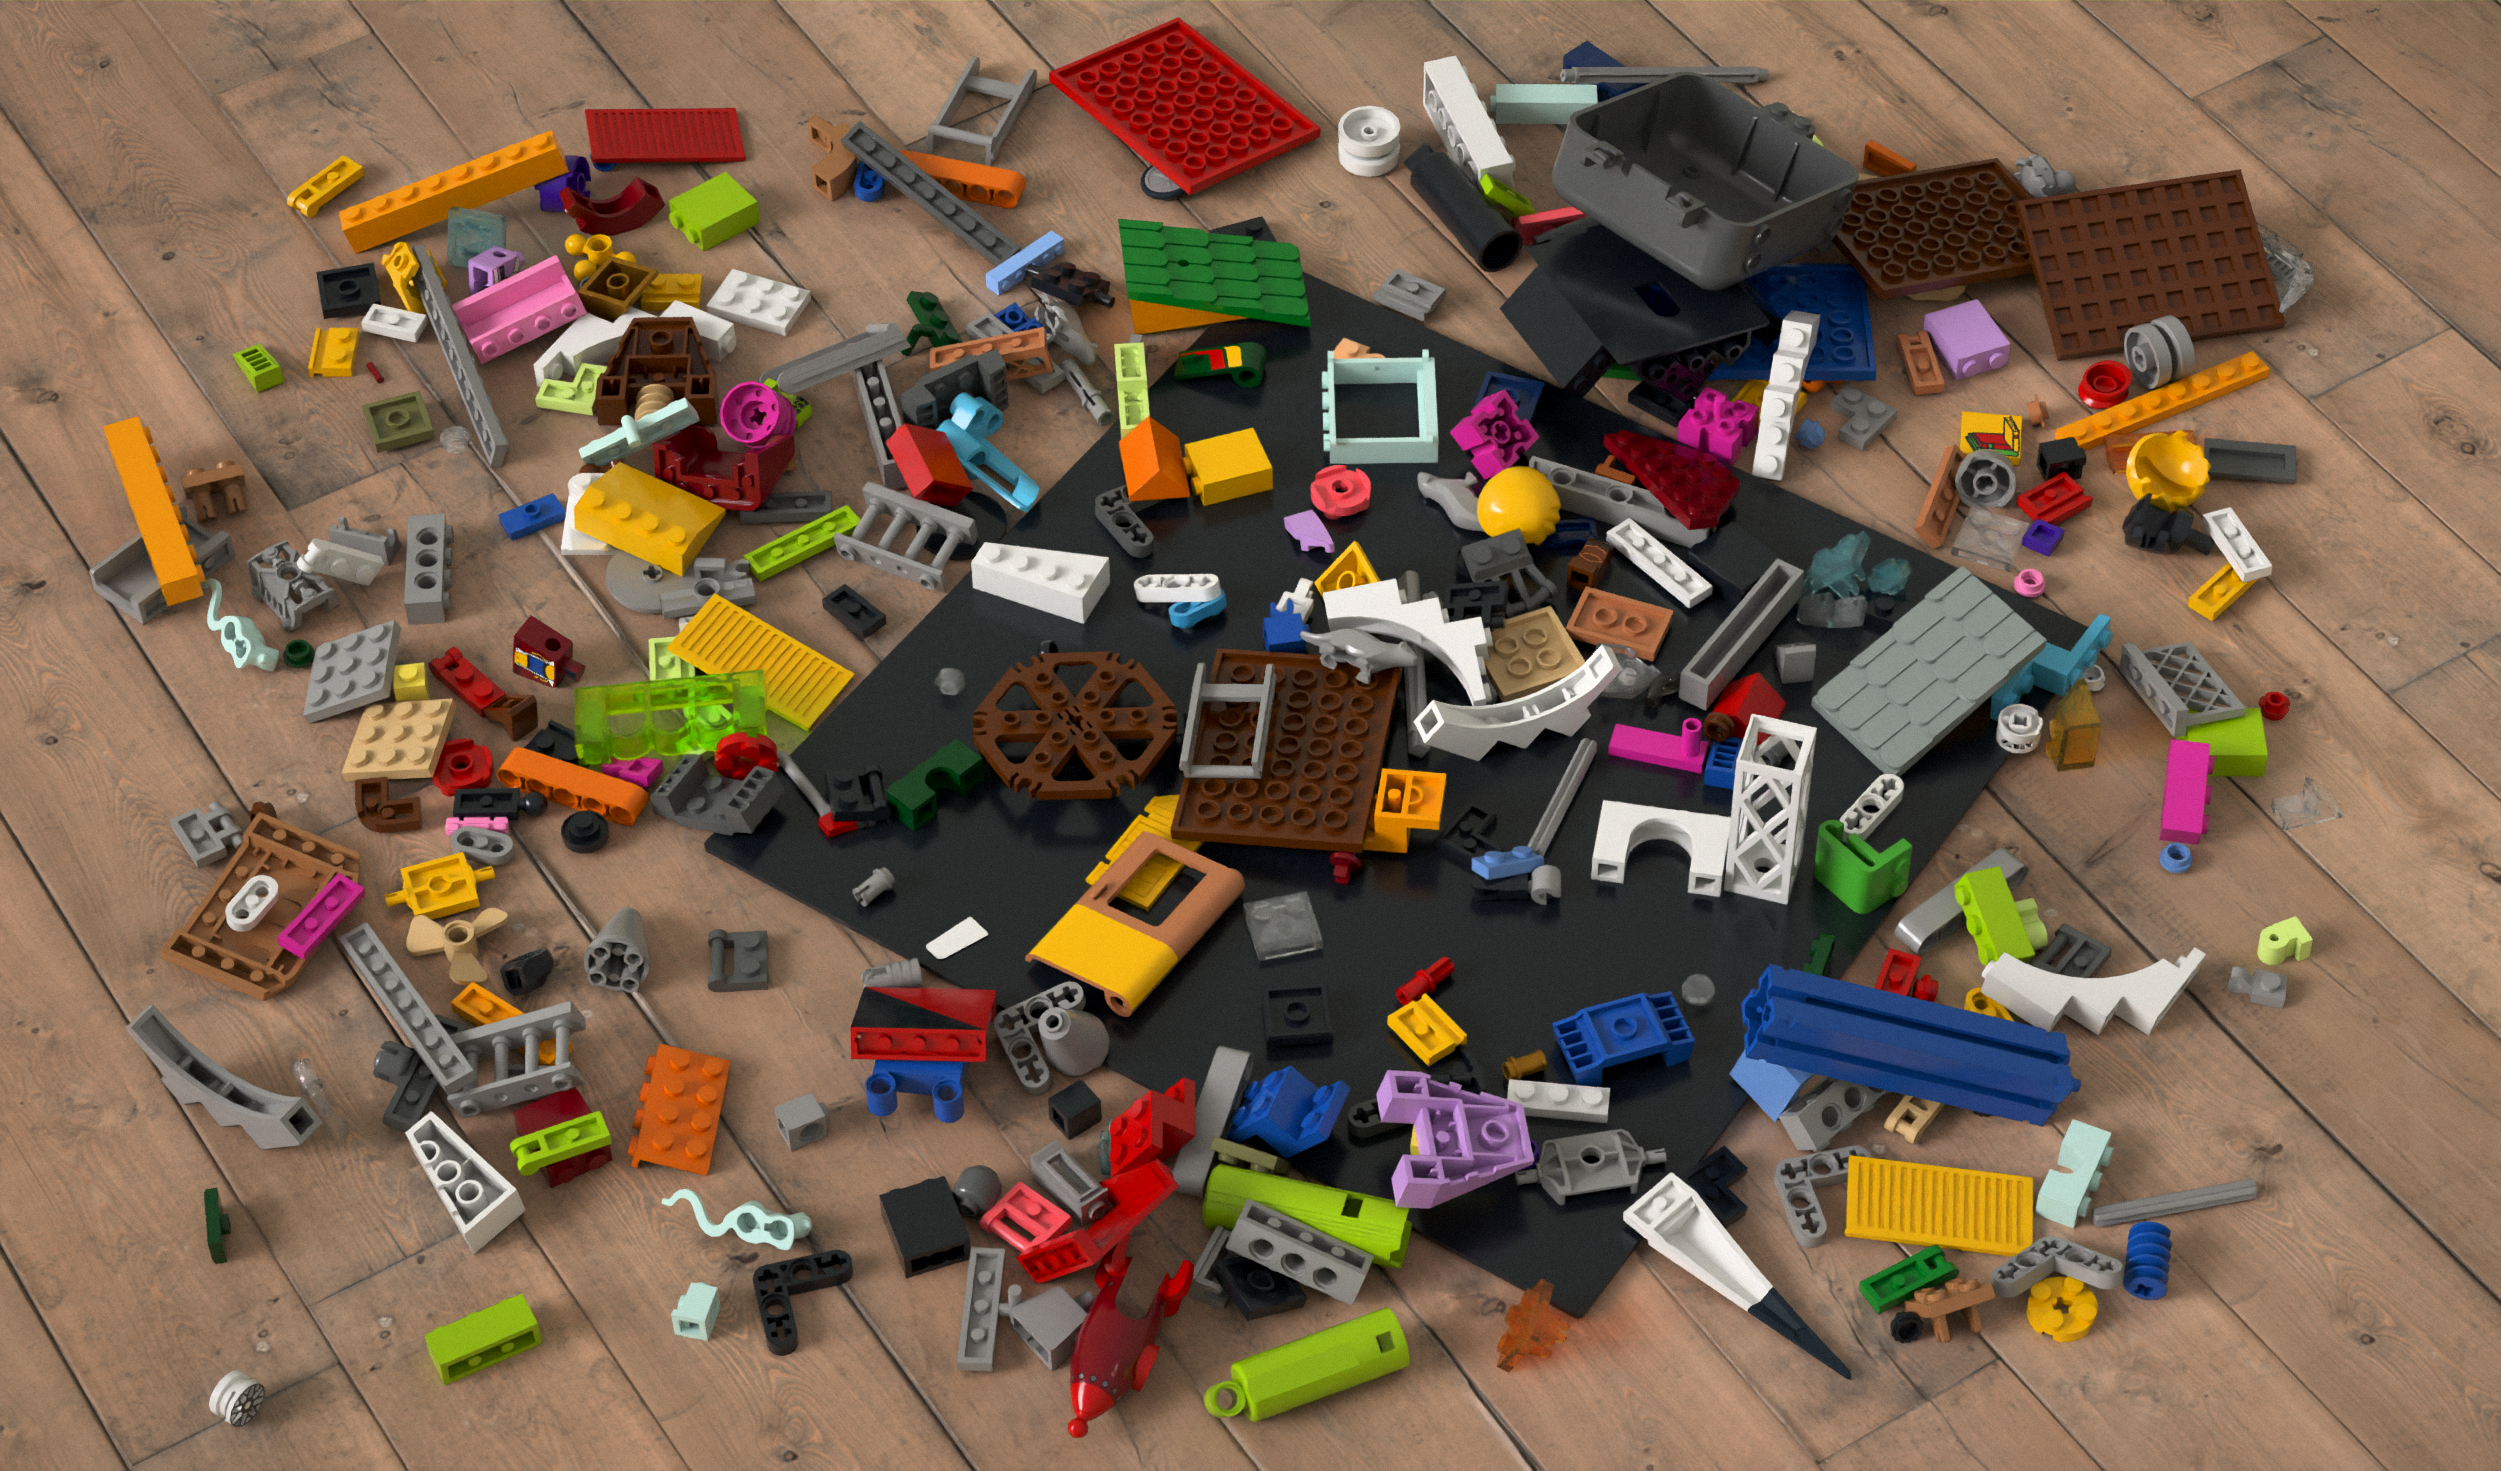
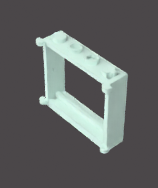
(1381, 371)

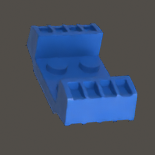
(1622, 1033)

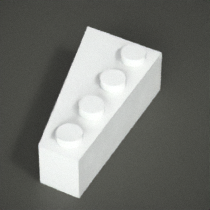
(1042, 578)
(470, 1188)

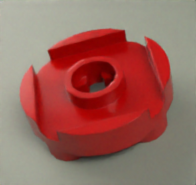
(757, 752)
(476, 760)

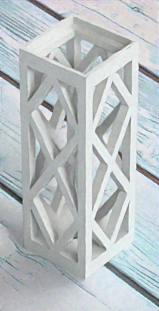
(1761, 848)

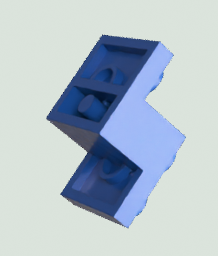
(1288, 1111)

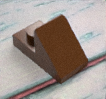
(516, 713)

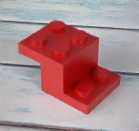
(1153, 1127)

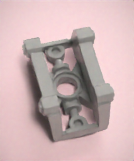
(276, 591)

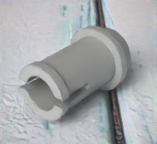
(874, 886)

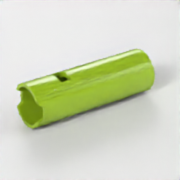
(1352, 1217)

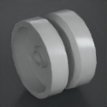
(2159, 352)

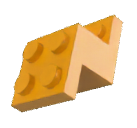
(1402, 803)

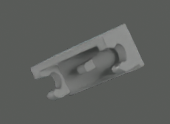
(366, 541)
(1204, 1284)

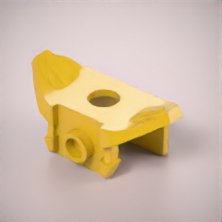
(402, 268)

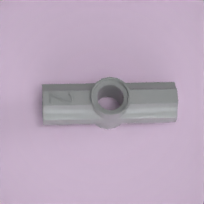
(691, 600)

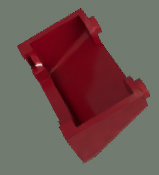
(724, 478)

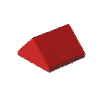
(1749, 697)

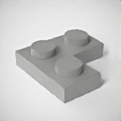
(1866, 415)

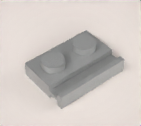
(1409, 294)

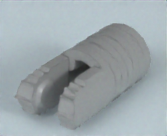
(894, 975)

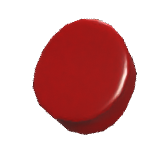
(2105, 384)

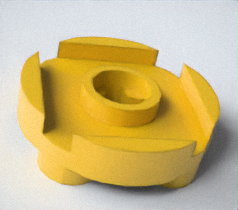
(2062, 1291)

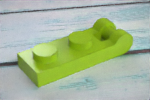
(560, 1142)

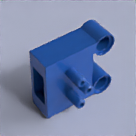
(937, 1078)

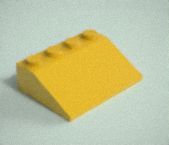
(647, 517)

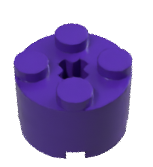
(575, 179)

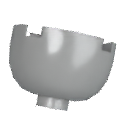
(1985, 479)

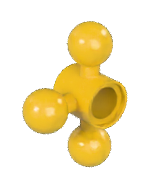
(598, 249)

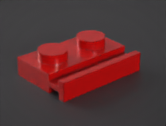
(2054, 500)

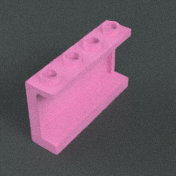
(518, 309)

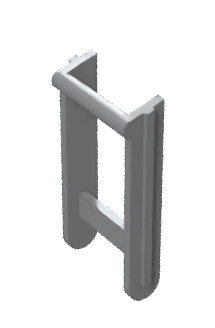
(971, 81)
(824, 364)
(1230, 693)

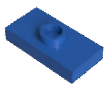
(532, 516)

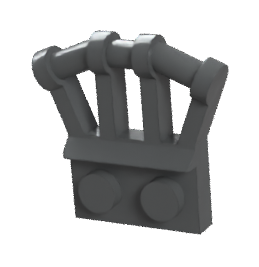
(1504, 557)

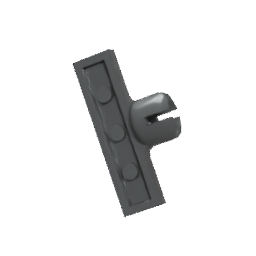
(412, 1076)

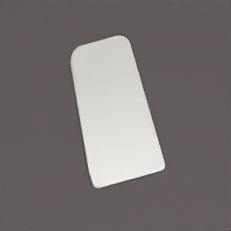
(956, 938)

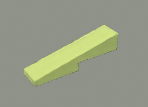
(1131, 385)

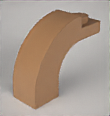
(838, 170)

